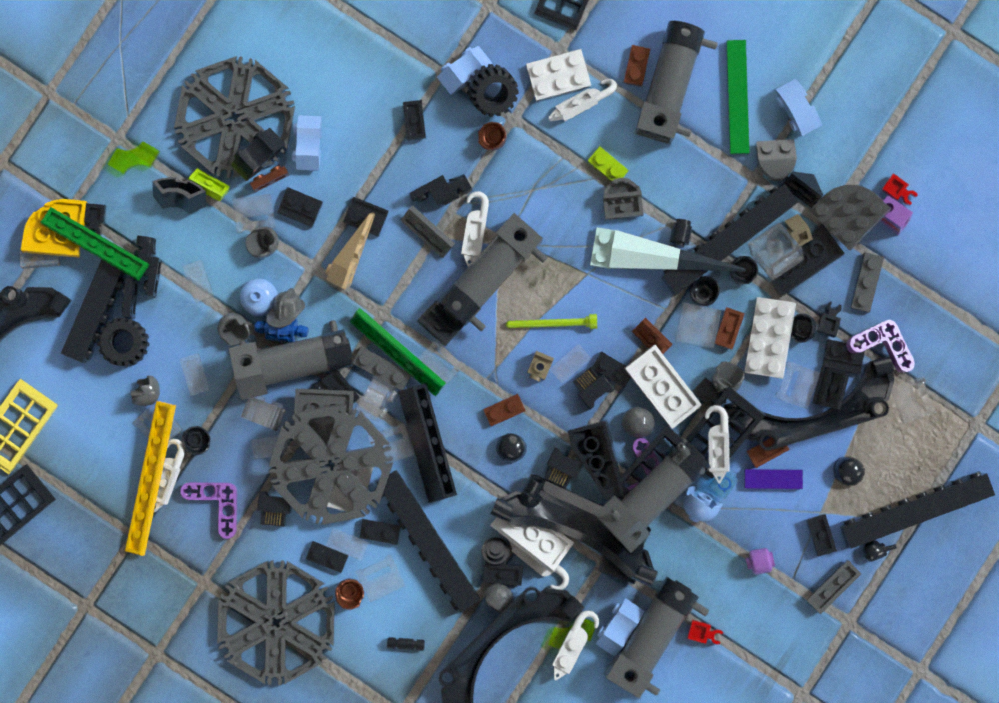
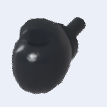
(875, 550)

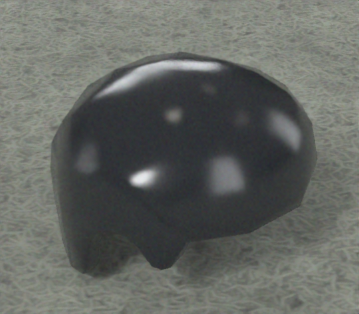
(747, 276)
(704, 291)
(803, 328)
(195, 440)
(511, 447)
(849, 471)

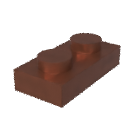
(636, 65)
(261, 181)
(729, 328)
(651, 335)
(504, 410)
(760, 457)

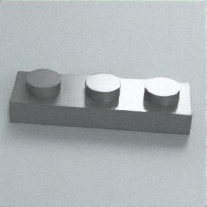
(427, 231)
(867, 282)
(381, 368)
(833, 587)

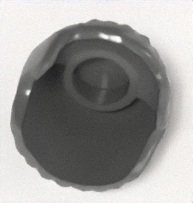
(262, 242)
(233, 329)
(727, 375)
(147, 392)
(638, 422)
(498, 597)

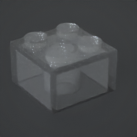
(776, 251)
(697, 325)
(377, 398)

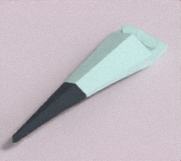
(625, 251)

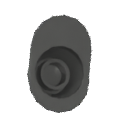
(286, 309)

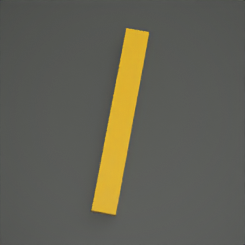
(150, 478)

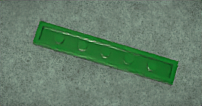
(737, 97)
(94, 244)
(397, 351)

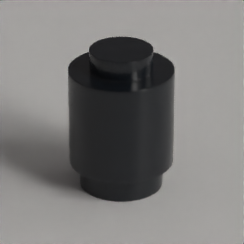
(681, 233)

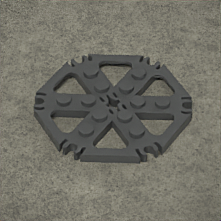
(220, 105)
(347, 460)
(276, 641)

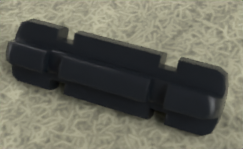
(405, 644)

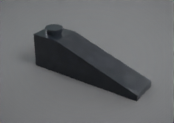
(597, 453)

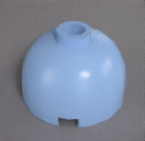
(258, 297)
(701, 505)

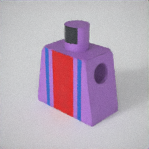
(898, 217)

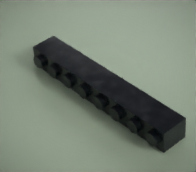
(734, 235)
(917, 510)
(429, 542)

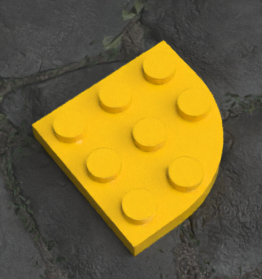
(41, 240)

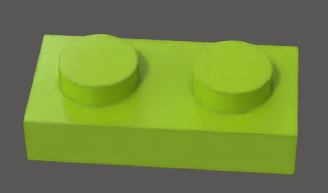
(607, 165)
(212, 186)

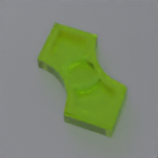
(126, 159)
(559, 634)

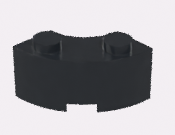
(250, 160)
(179, 194)

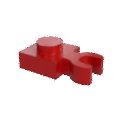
(897, 187)
(701, 632)

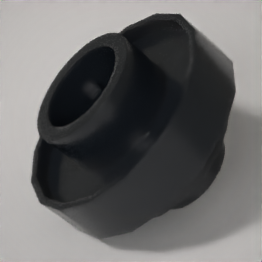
(495, 551)

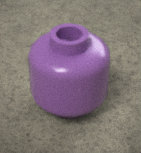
(760, 561)

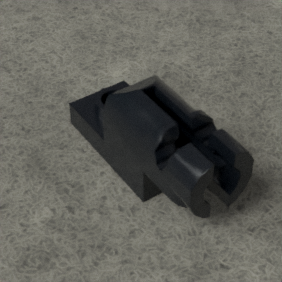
(441, 190)
(153, 271)

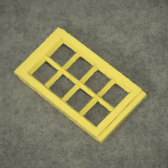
(35, 396)

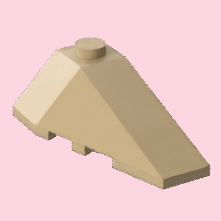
(345, 264)

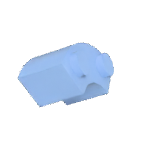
(457, 74)
(802, 115)
(308, 142)
(620, 626)

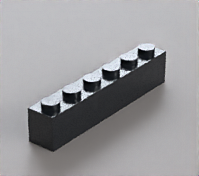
(93, 312)
(427, 443)

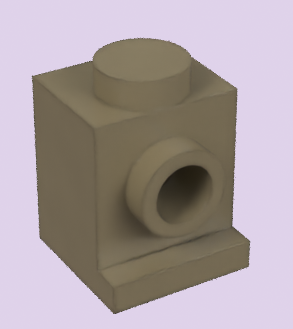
(798, 229)
(543, 359)

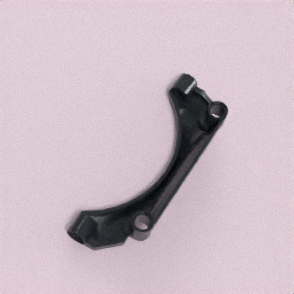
(29, 306)
(856, 408)
(571, 514)
(548, 605)

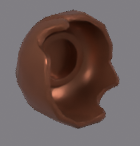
(492, 136)
(349, 594)

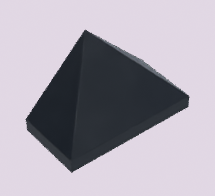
(804, 187)

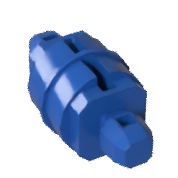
(284, 334)

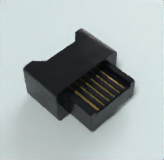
(592, 387)
(562, 468)
(273, 509)

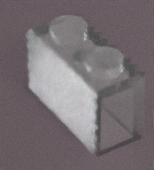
(263, 412)

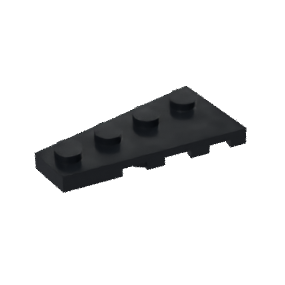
(817, 256)

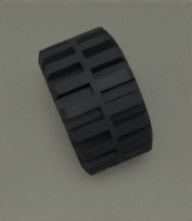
(502, 100)
(107, 338)

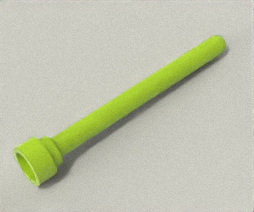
(589, 321)

